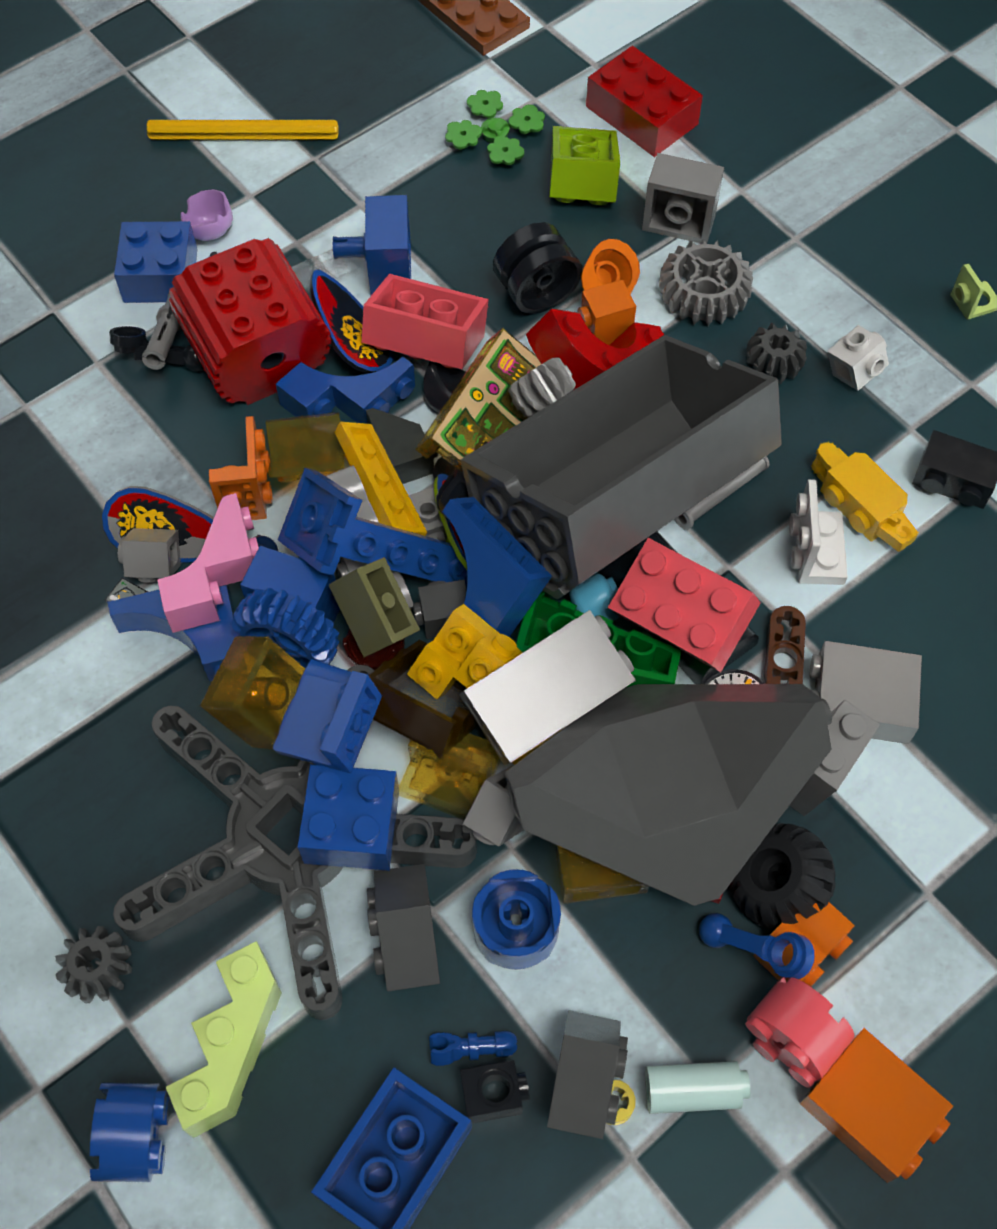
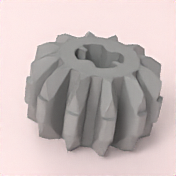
(542, 387)

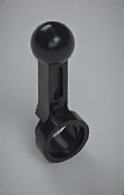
(133, 340)

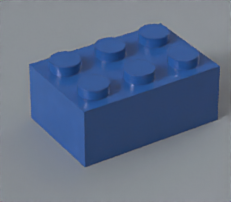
(393, 1156)

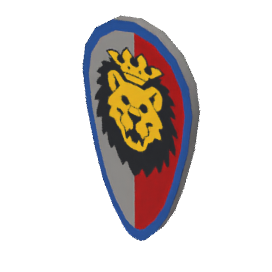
(156, 510)

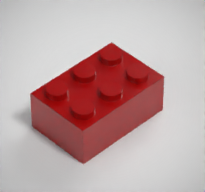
(643, 100)

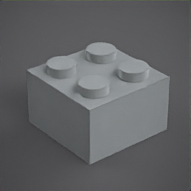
(682, 198)

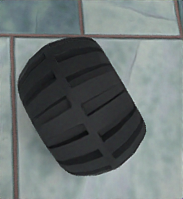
(784, 851)

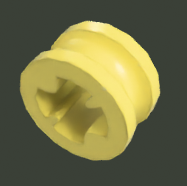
(628, 1095)

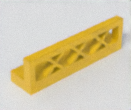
(378, 477)

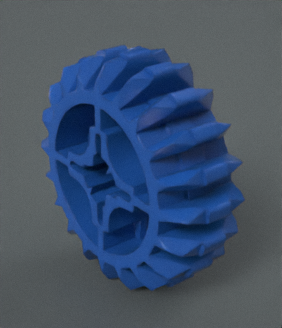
(289, 623)

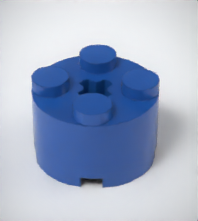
(538, 909)
(127, 1132)

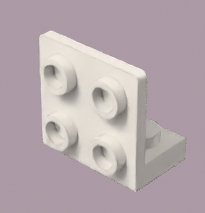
(819, 541)

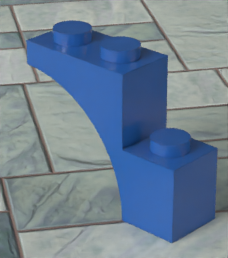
(313, 392)

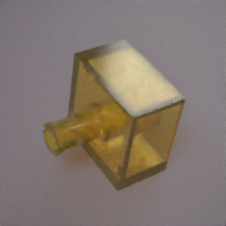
(253, 689)

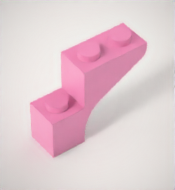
(193, 593)

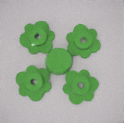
(495, 129)

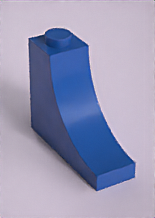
(499, 569)
(207, 641)

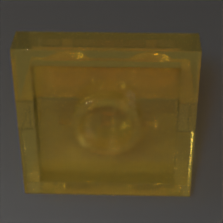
(453, 780)

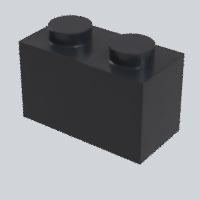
(957, 470)

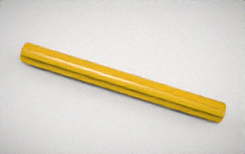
(242, 129)

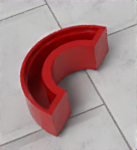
(567, 337)

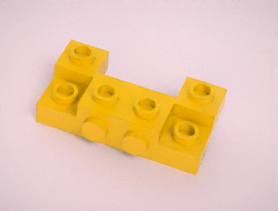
(464, 652)

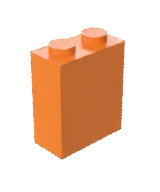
(878, 1107)

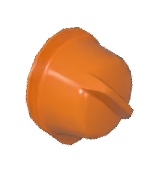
(609, 263)

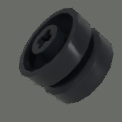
(537, 267)

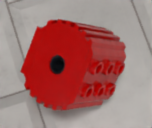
(248, 319)

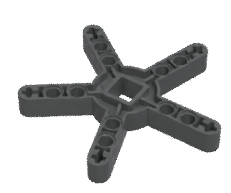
(249, 856)

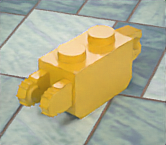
(864, 495)

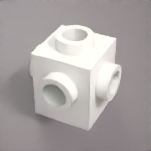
(858, 357)

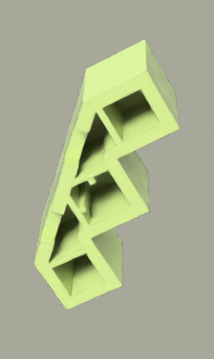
(229, 1042)

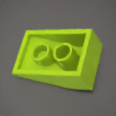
(584, 165)

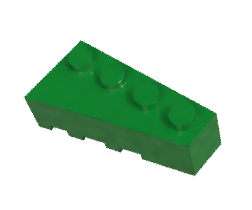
(652, 659)

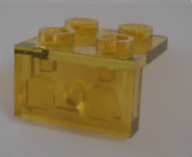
(303, 444)

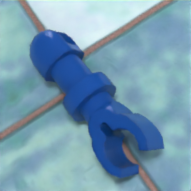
(454, 1048)

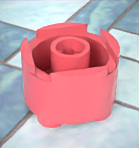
(798, 1030)

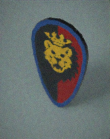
(344, 320)

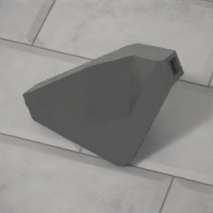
(674, 779)

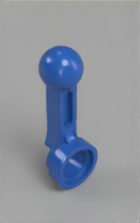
(718, 931)

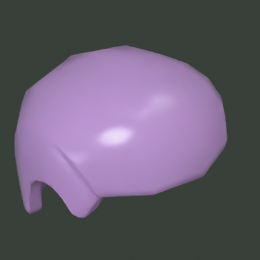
(208, 214)

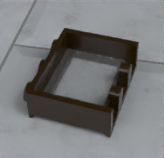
(414, 711)

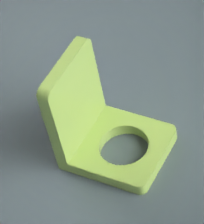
(968, 292)

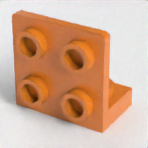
(247, 481)

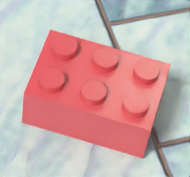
(424, 321)
(684, 604)

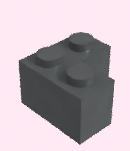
(403, 920)
(585, 1075)

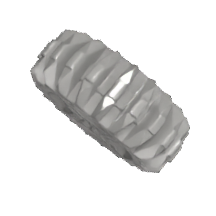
(705, 292)

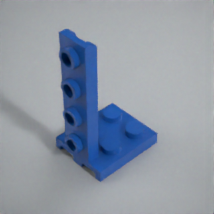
(325, 527)

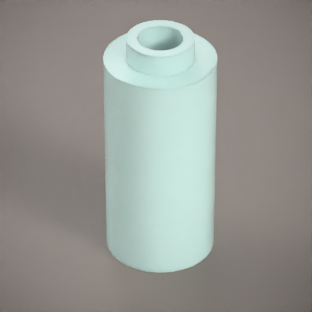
(696, 1087)

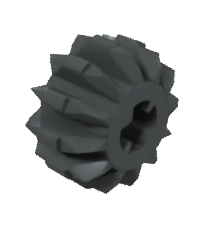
(776, 352)
(75, 963)

